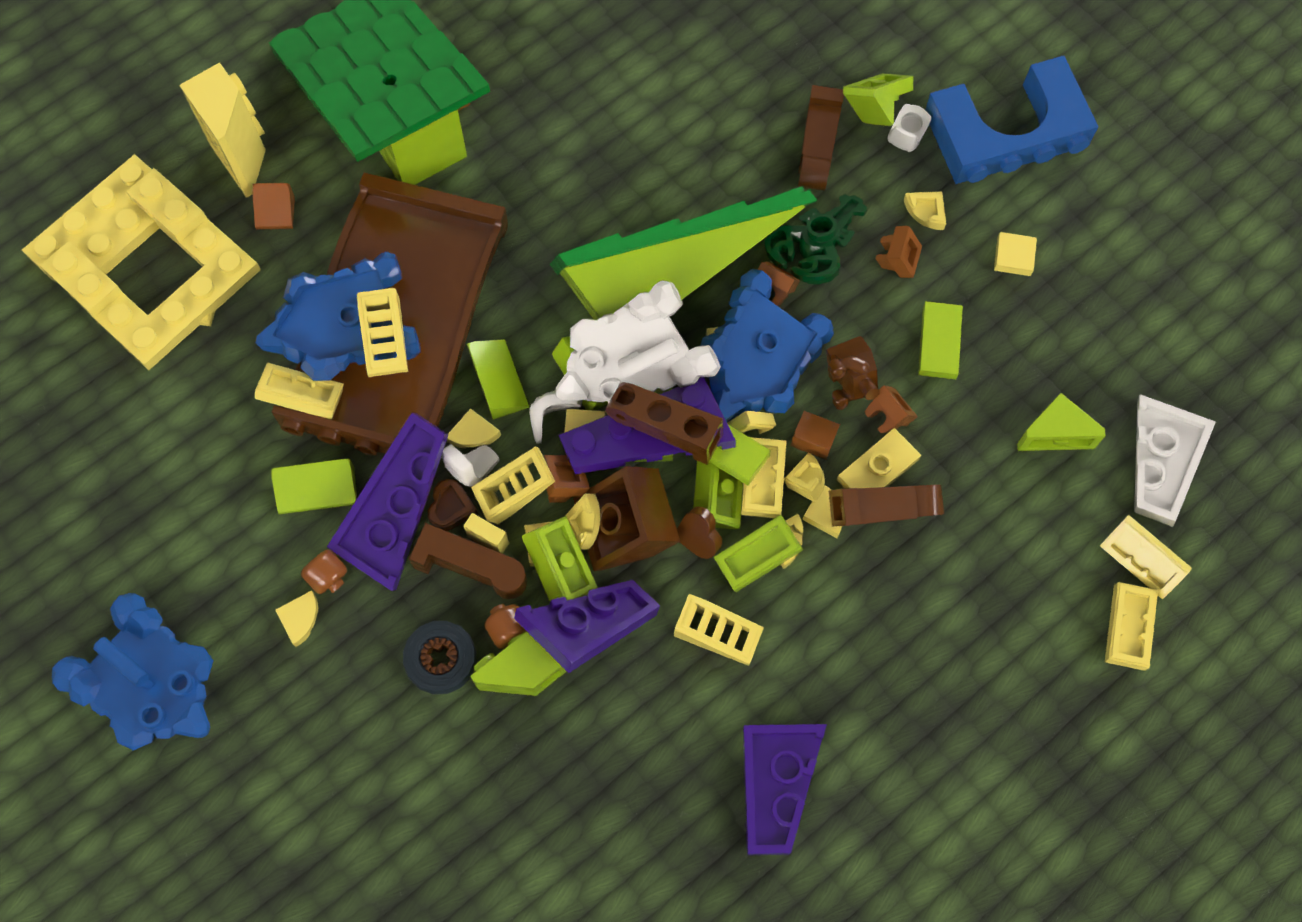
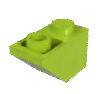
(517, 669)

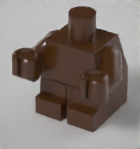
(855, 369)

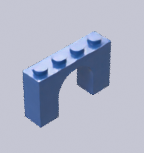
(977, 150)

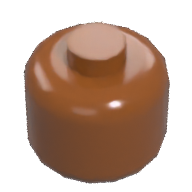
(324, 572)
(502, 625)

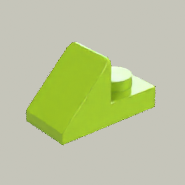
(875, 97)

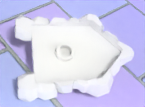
(635, 348)

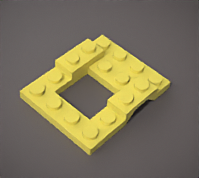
(109, 227)

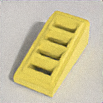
(380, 307)
(486, 488)
(698, 637)

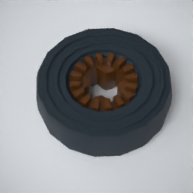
(436, 637)

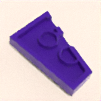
(589, 624)
(777, 779)

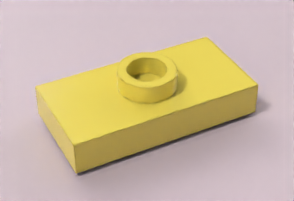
(298, 391)
(881, 463)
(765, 491)
(1145, 557)
(1131, 626)

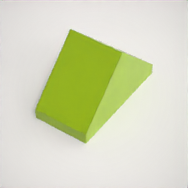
(1062, 428)

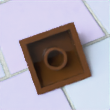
(633, 518)

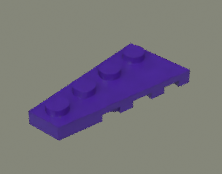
(610, 444)
(389, 508)

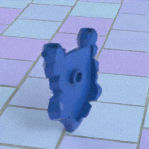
(323, 318)
(762, 350)
(141, 678)

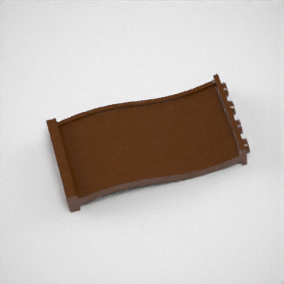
(443, 260)

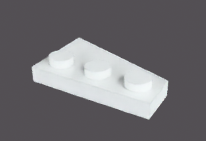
(1166, 457)

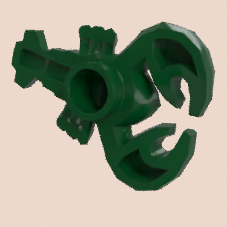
(816, 241)

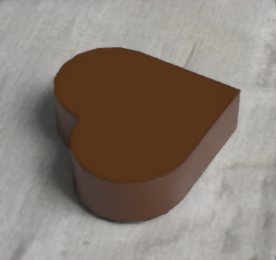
(450, 505)
(699, 533)

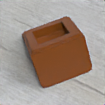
(273, 205)
(814, 435)

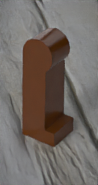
(819, 136)
(667, 420)
(884, 504)
(470, 560)

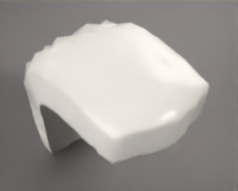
(909, 127)
(544, 404)
(469, 467)

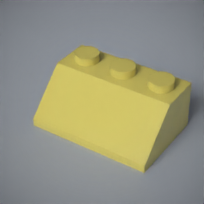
(228, 123)

